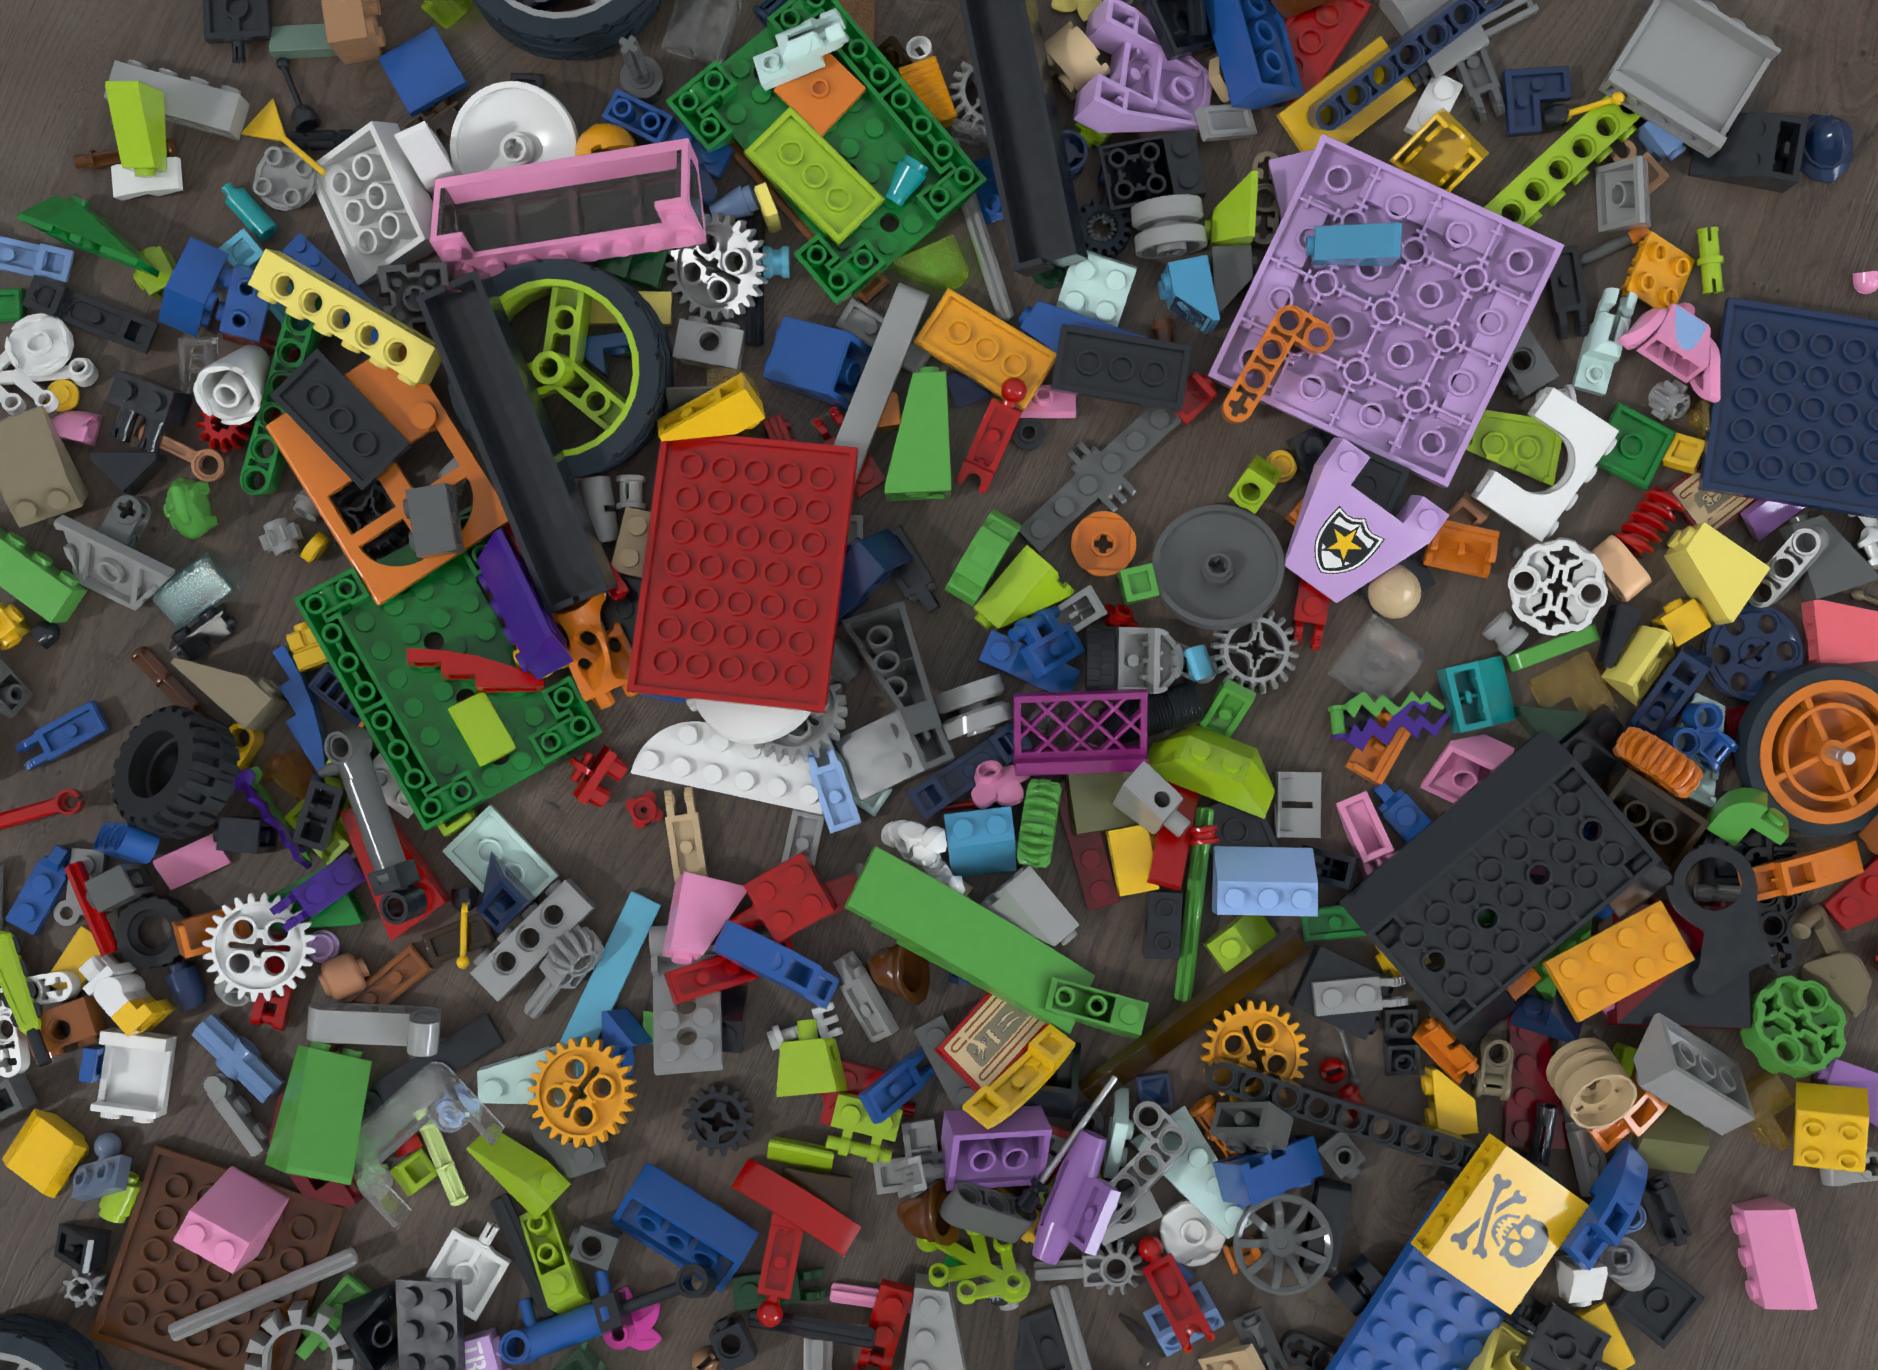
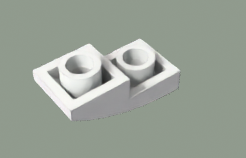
(128, 186)

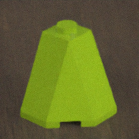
(1021, 591)

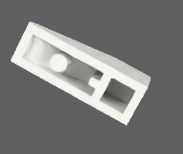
(425, 154)

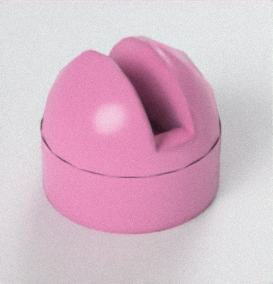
(1865, 282)

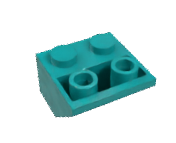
(1476, 695)

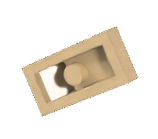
(1232, 1356)

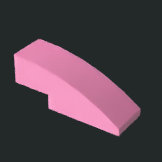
(1365, 832)

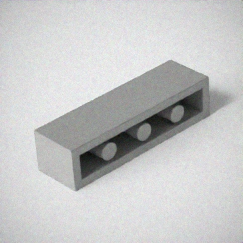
(190, 101)

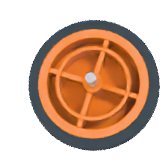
(1814, 747)

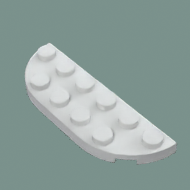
(703, 759)

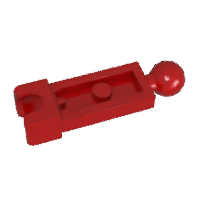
(994, 434)
(778, 1269)
(1173, 1293)

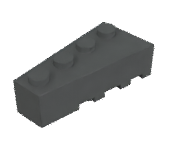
(893, 659)

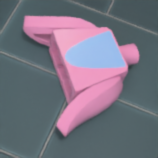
(1679, 345)

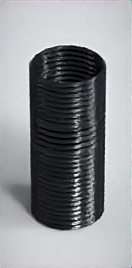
(1174, 709)

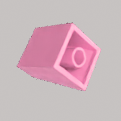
(232, 1220)

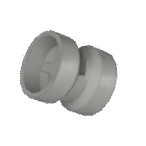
(1505, 633)

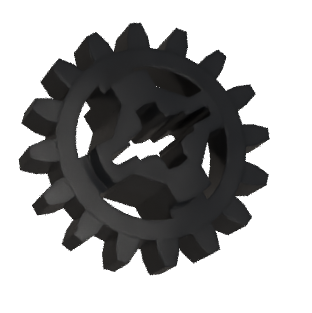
(733, 1123)

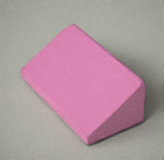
(191, 862)

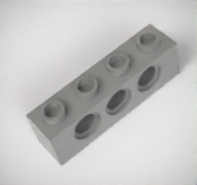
(500, 980)

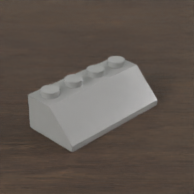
(1692, 1076)

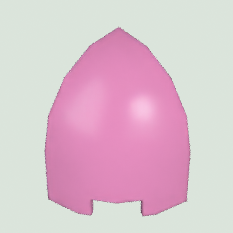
(78, 426)

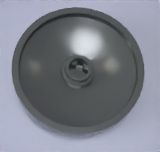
(1218, 567)

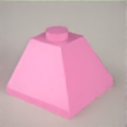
(1464, 765)

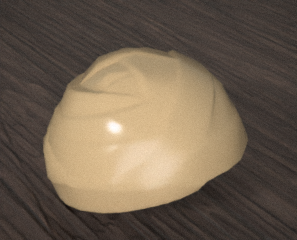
(1394, 592)

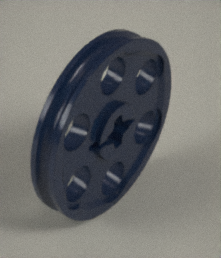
(1751, 637)

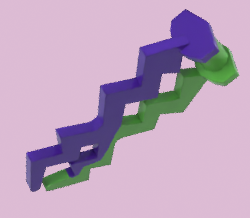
(1399, 718)
(260, 797)

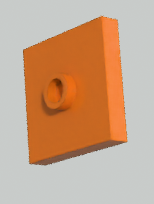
(822, 94)

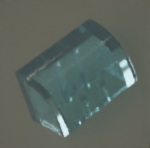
(192, 591)

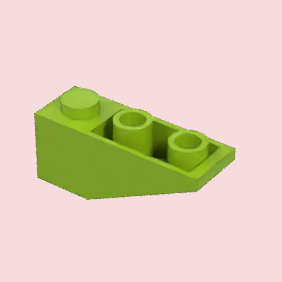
(557, 1272)

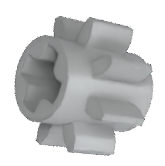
(1669, 400)
(281, 537)
(76, 1291)

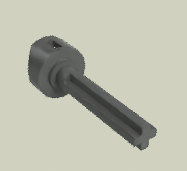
(640, 74)

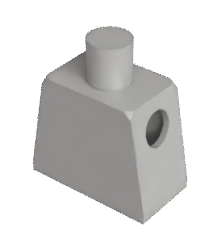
(1151, 801)

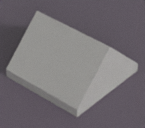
(1623, 195)

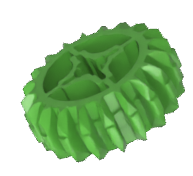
(1039, 823)

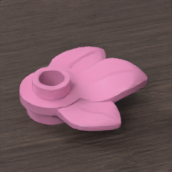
(997, 785)

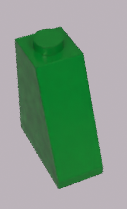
(341, 913)

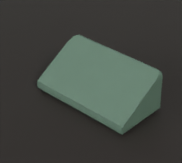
(300, 42)

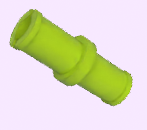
(1710, 261)

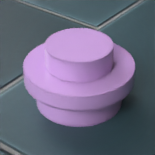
(326, 946)

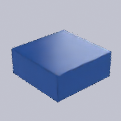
(92, 1063)

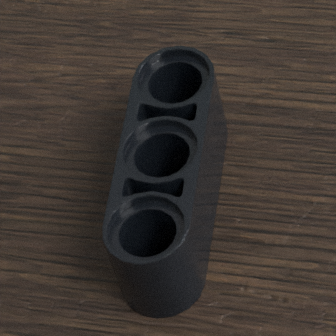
(1333, 1201)

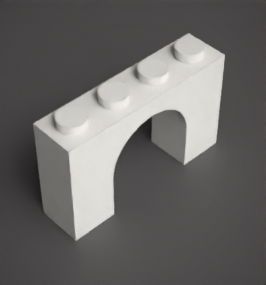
(1586, 441)

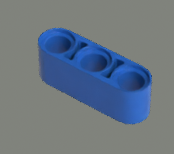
(126, 843)

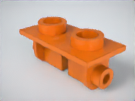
(1436, 1042)

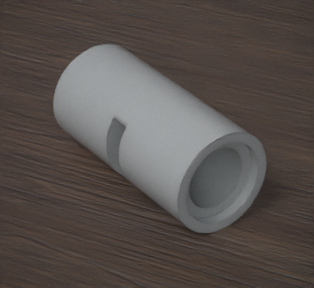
(600, 505)

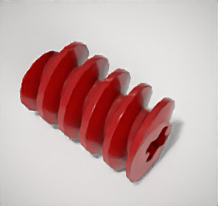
(1648, 520)

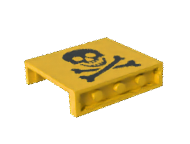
(1499, 1224)

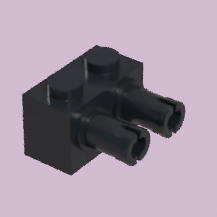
(158, 403)

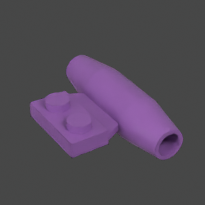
(1077, 1202)

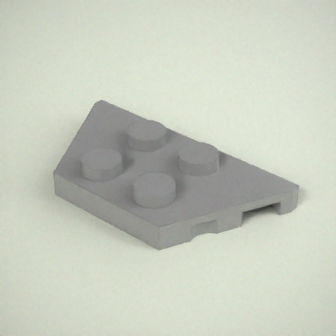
(110, 565)

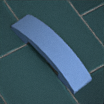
(34, 259)

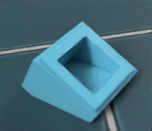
(1198, 663)

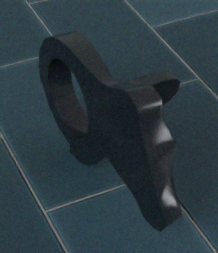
(1732, 934)

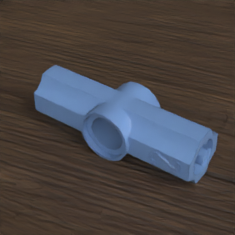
(238, 1058)

